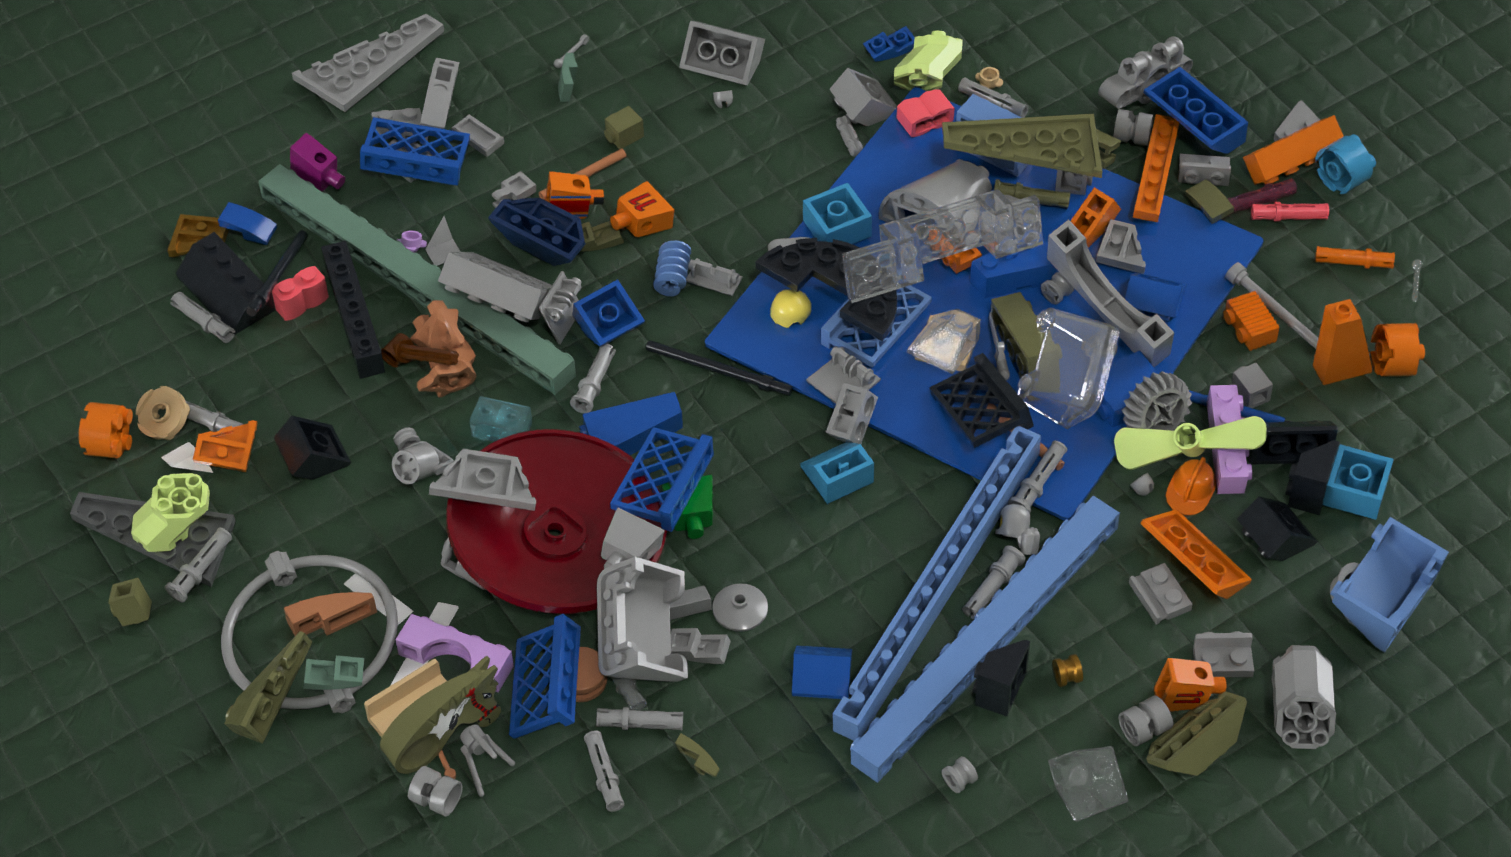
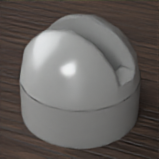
(720, 97)
(1143, 485)

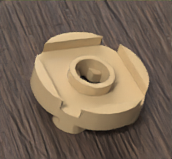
(174, 418)

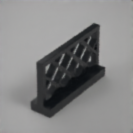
(998, 392)

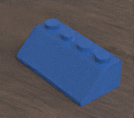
(1199, 110)

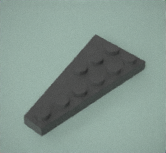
(114, 519)

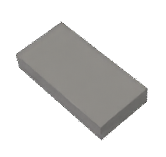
(481, 136)

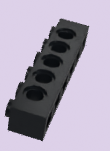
(353, 310)

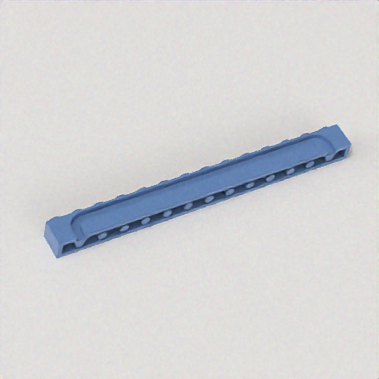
(936, 584)
(992, 628)

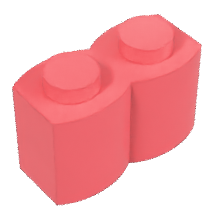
(925, 112)
(300, 293)

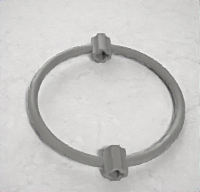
(283, 573)

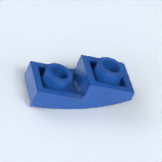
(887, 47)
(252, 224)

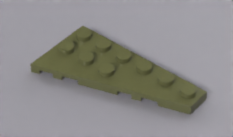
(1048, 141)

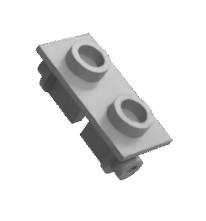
(713, 278)

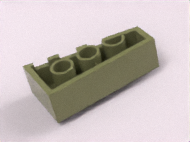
(1018, 329)

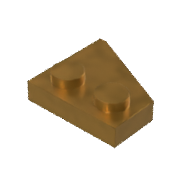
(192, 229)

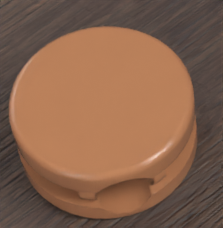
(589, 680)

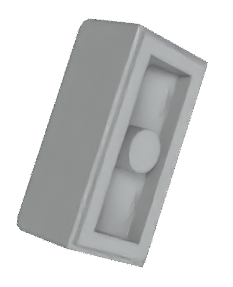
(691, 602)

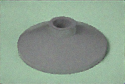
(740, 616)

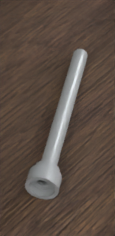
(1238, 275)

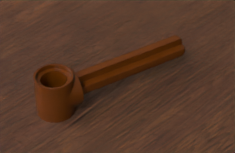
(403, 350)

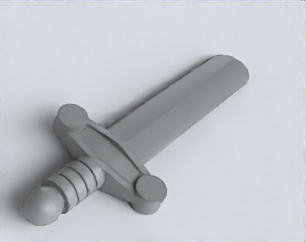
(1000, 358)

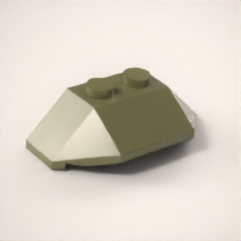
(1200, 736)

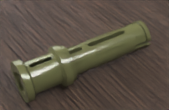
(1045, 196)

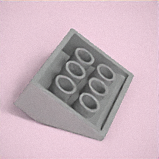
(494, 283)

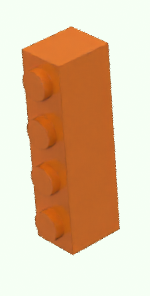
(1291, 151)

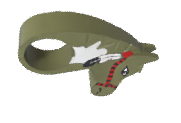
(430, 721)

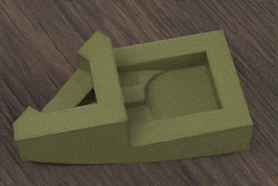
(704, 762)

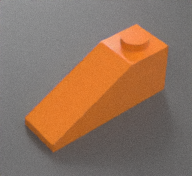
(1095, 215)

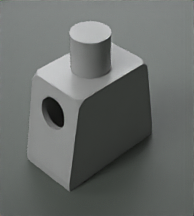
(630, 537)

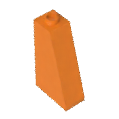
(1341, 344)

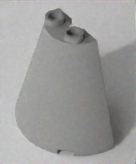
(936, 189)

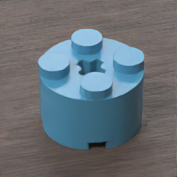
(1345, 164)

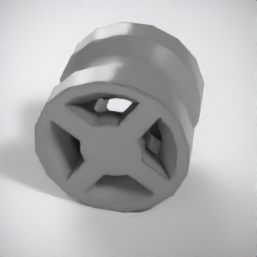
(1056, 288)
(959, 774)

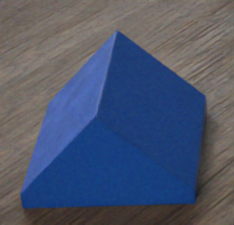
(821, 672)

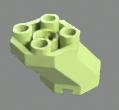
(928, 61)
(174, 507)

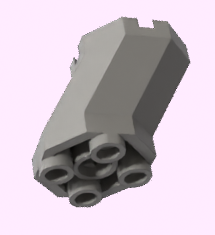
(1303, 697)

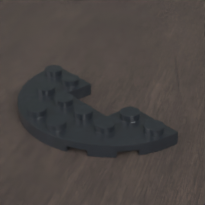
(824, 261)

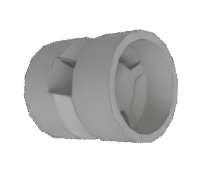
(1133, 127)
(1144, 721)
(436, 791)

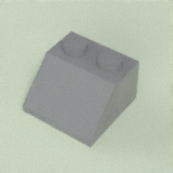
(862, 98)

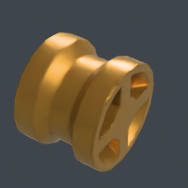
(1067, 670)

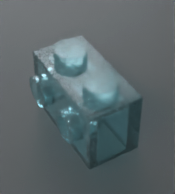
(499, 419)

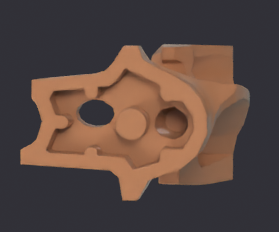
(442, 332)

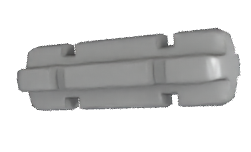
(849, 135)

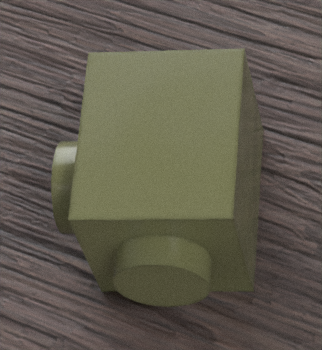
(624, 127)
(130, 602)

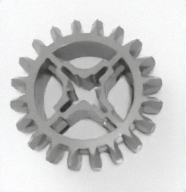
(1157, 403)

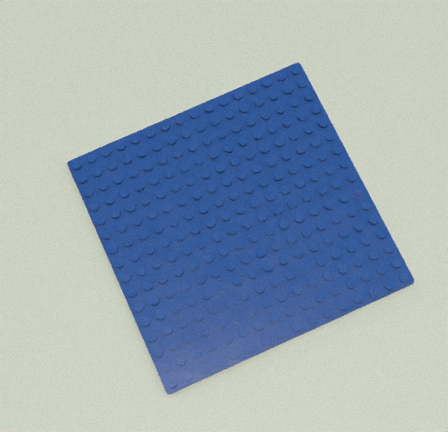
(1175, 248)

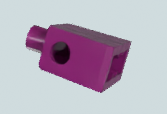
(315, 163)

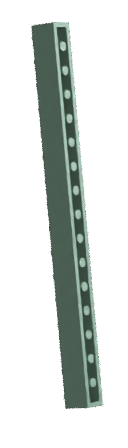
(417, 278)

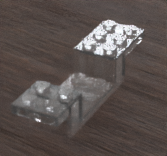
(938, 233)

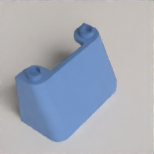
(1389, 582)

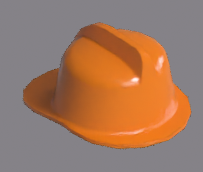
(1191, 487)

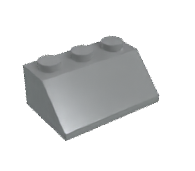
(721, 52)

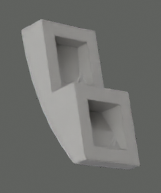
(699, 647)

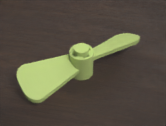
(1146, 446)

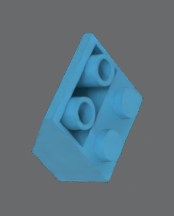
(840, 471)

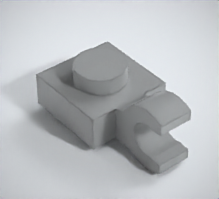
(514, 188)

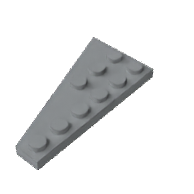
(367, 64)

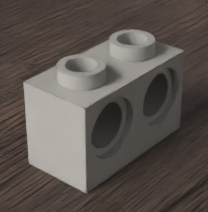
(852, 414)

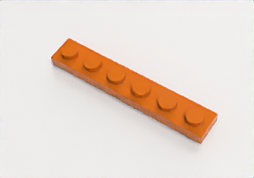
(1156, 168)

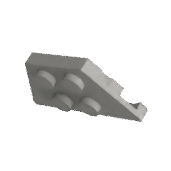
(485, 479)

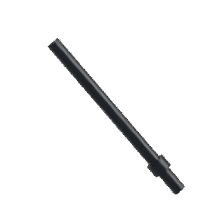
(261, 296)
(764, 382)

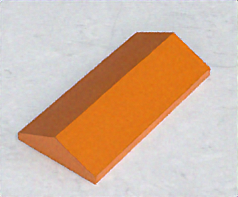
(1197, 553)

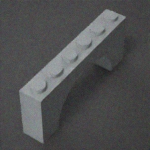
(1072, 258)

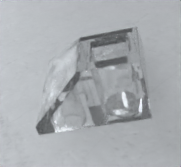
(1088, 781)

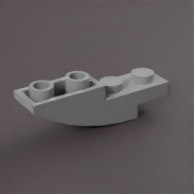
(439, 93)

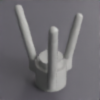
(478, 742)

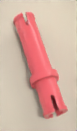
(1289, 211)

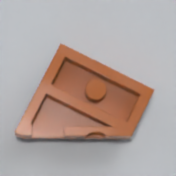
(227, 447)

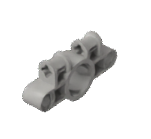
(1142, 71)

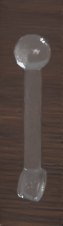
(1417, 264)

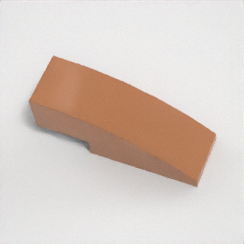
(329, 612)

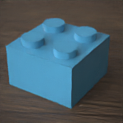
(837, 216)
(1358, 482)

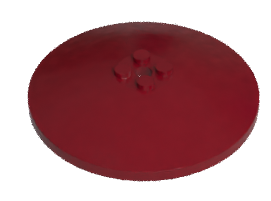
(573, 489)

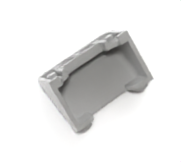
(636, 621)

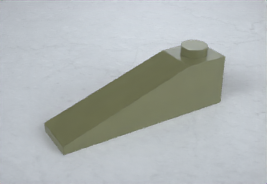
(261, 700)

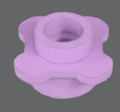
(412, 240)

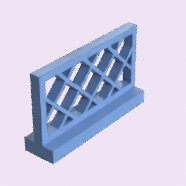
(837, 327)

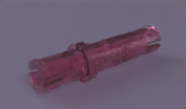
(1268, 193)

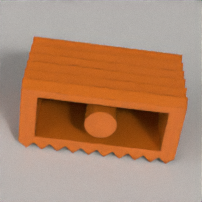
(1251, 320)

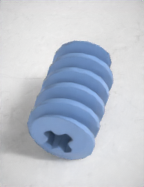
(672, 268)

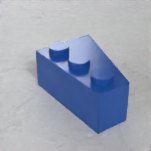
(1012, 271)

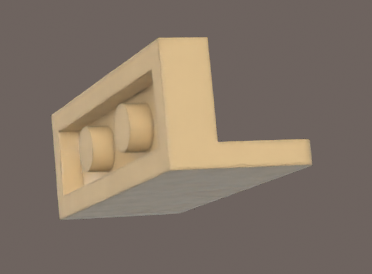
(389, 703)

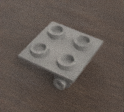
(558, 305)
(842, 370)

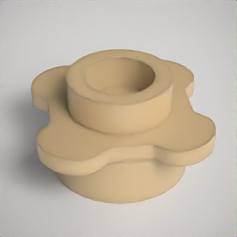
(989, 78)

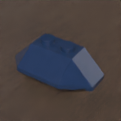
(540, 229)

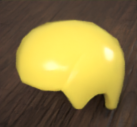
(790, 308)

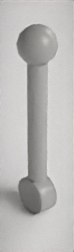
(583, 40)

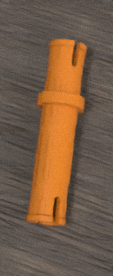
(1355, 257)

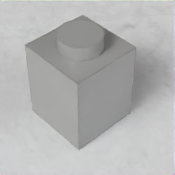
(1252, 385)

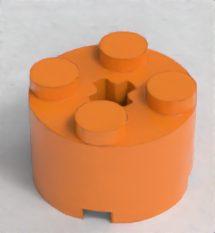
(1396, 349)
(105, 430)

